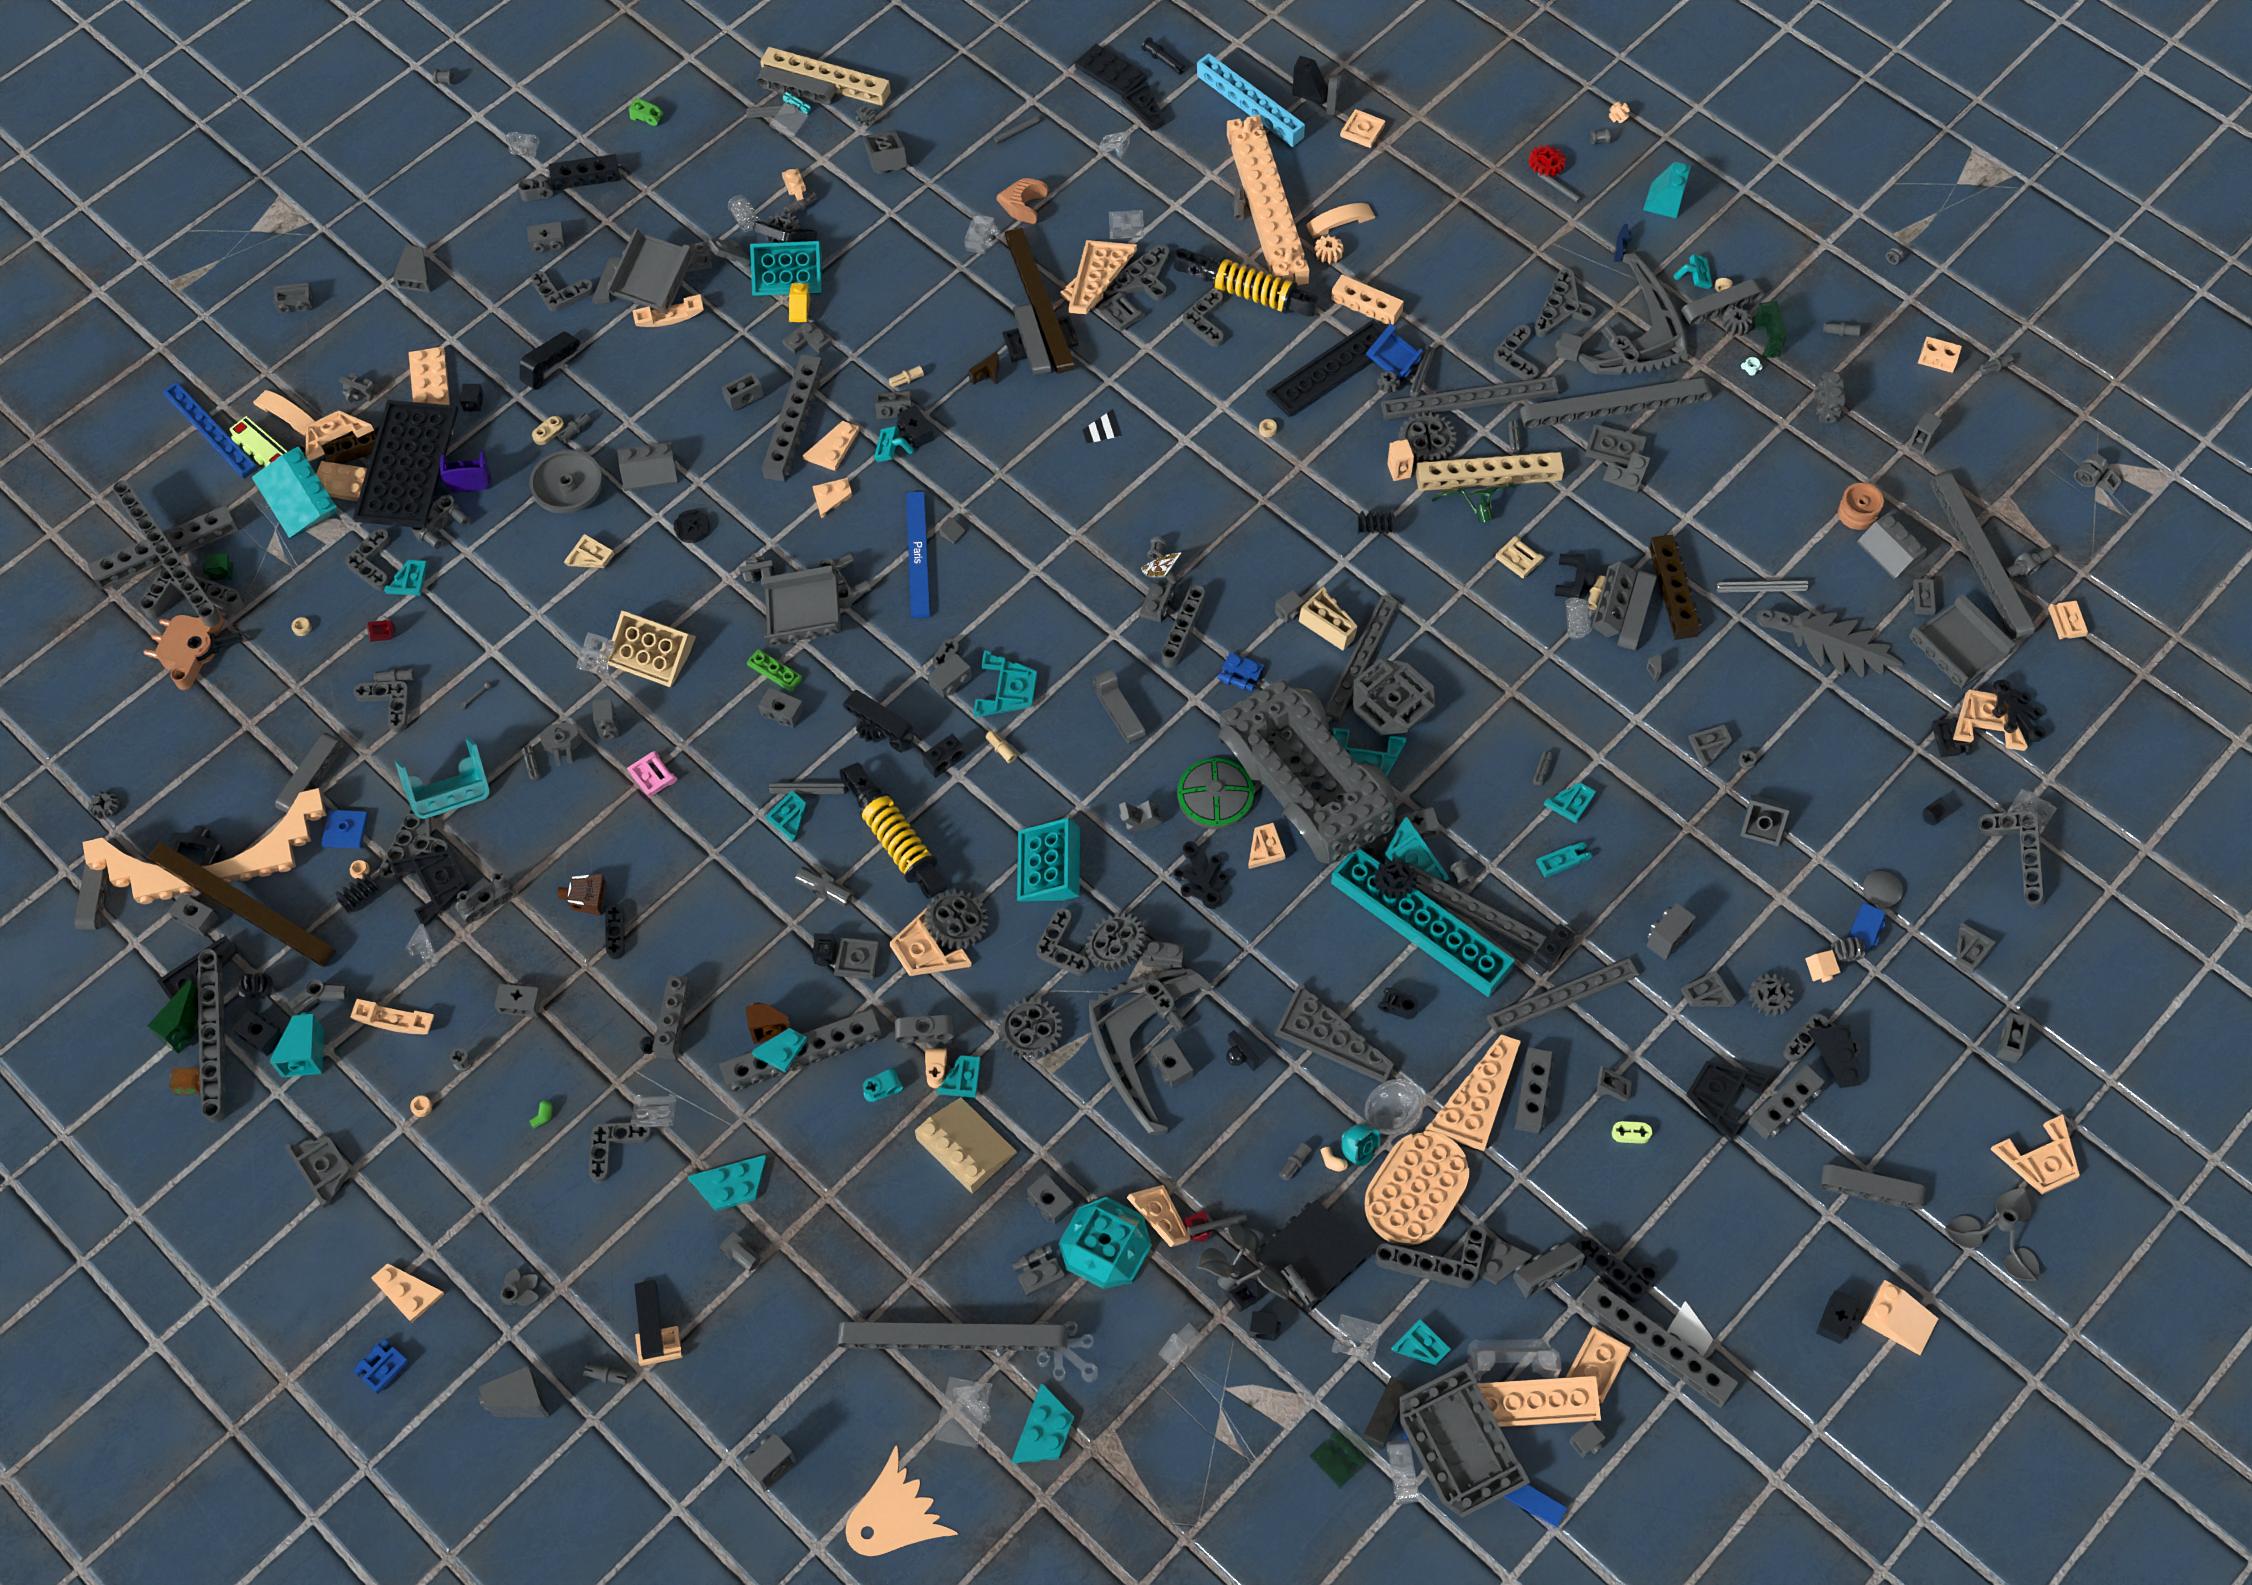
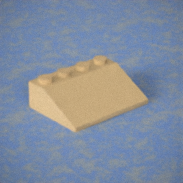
(649, 648)
(964, 1144)

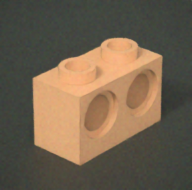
(1939, 354)

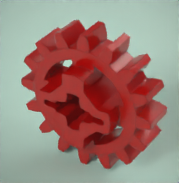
(1546, 160)

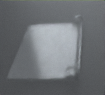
(955, 1421)

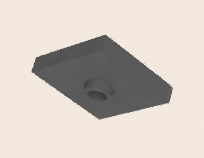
(857, 958)

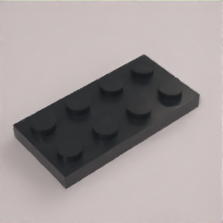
(1110, 70)

